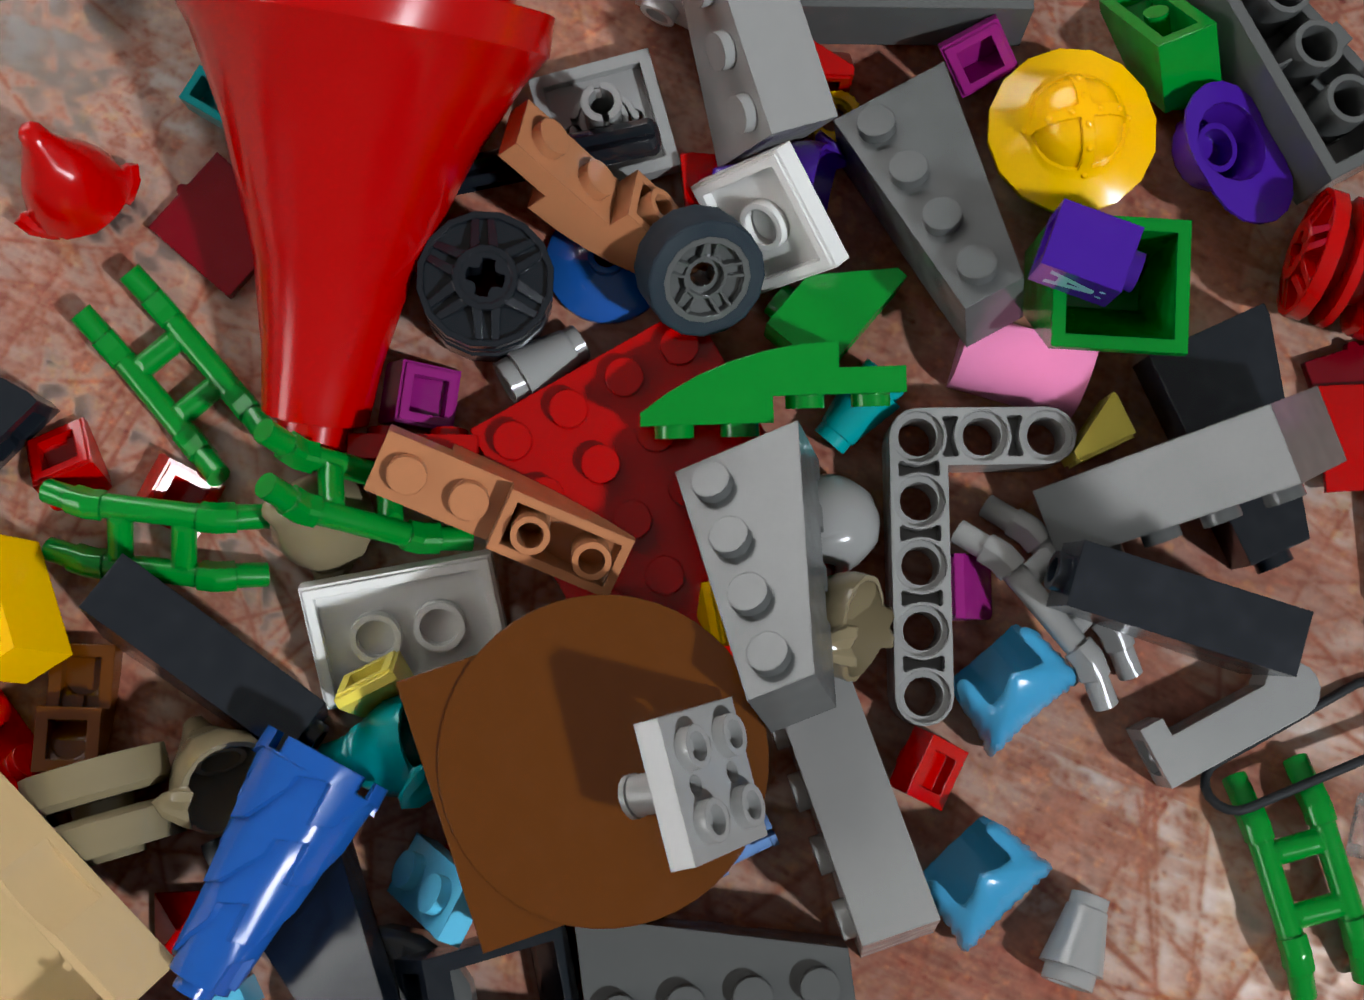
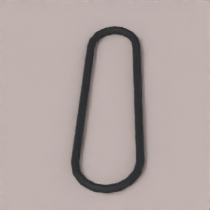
(1296, 787)

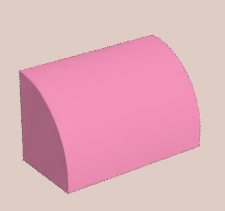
(1022, 371)

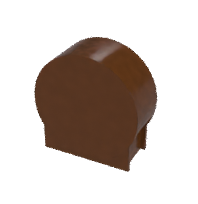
(532, 756)

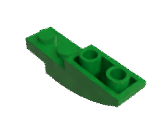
(743, 390)

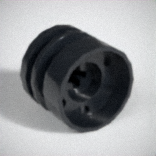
(510, 315)

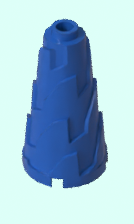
(281, 837)

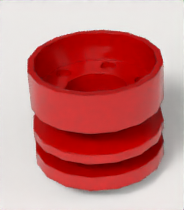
(1326, 265)

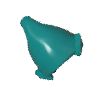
(384, 754)

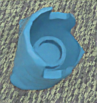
(1011, 685)
(982, 879)

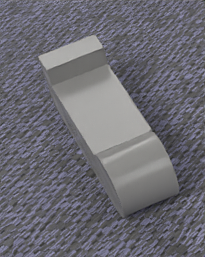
(1223, 727)

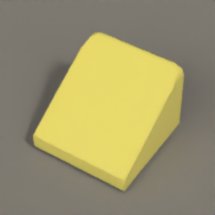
(1102, 431)
(371, 684)

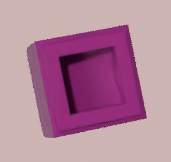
(978, 56)
(419, 395)
(970, 588)

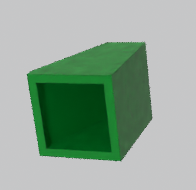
(1139, 322)

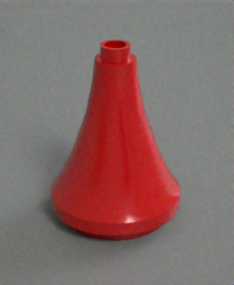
(345, 160)

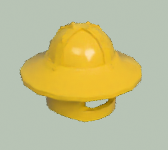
(1071, 130)

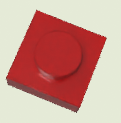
(927, 768)

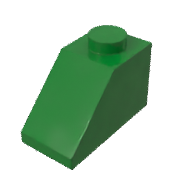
(1165, 47)
(831, 307)

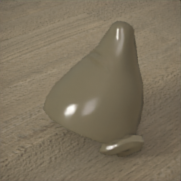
(319, 548)
(857, 622)
(206, 776)

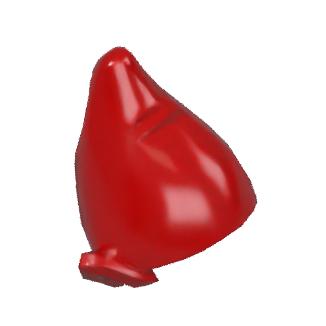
(70, 185)

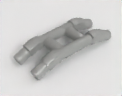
(1026, 582)

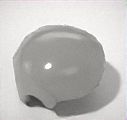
(848, 522)

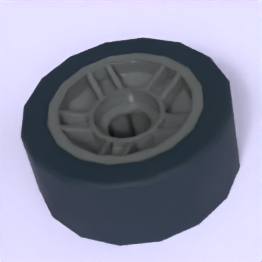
(706, 299)

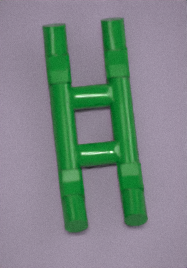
(139, 371)
(329, 506)
(185, 522)
(1270, 855)

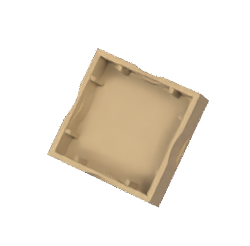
(61, 923)

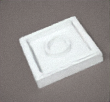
(780, 211)

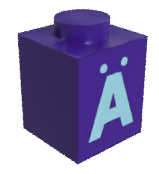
(1088, 254)

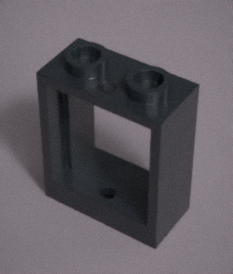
(429, 978)

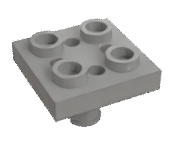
(606, 95)
(696, 784)

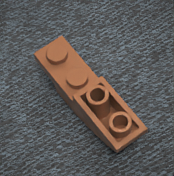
(580, 192)
(501, 507)

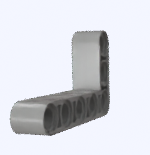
(932, 536)

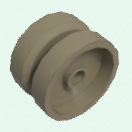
(103, 802)

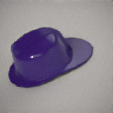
(1232, 154)

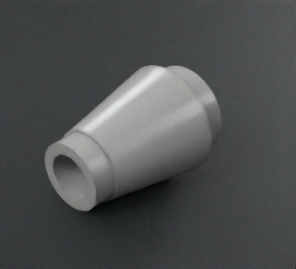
(541, 362)
(1077, 943)

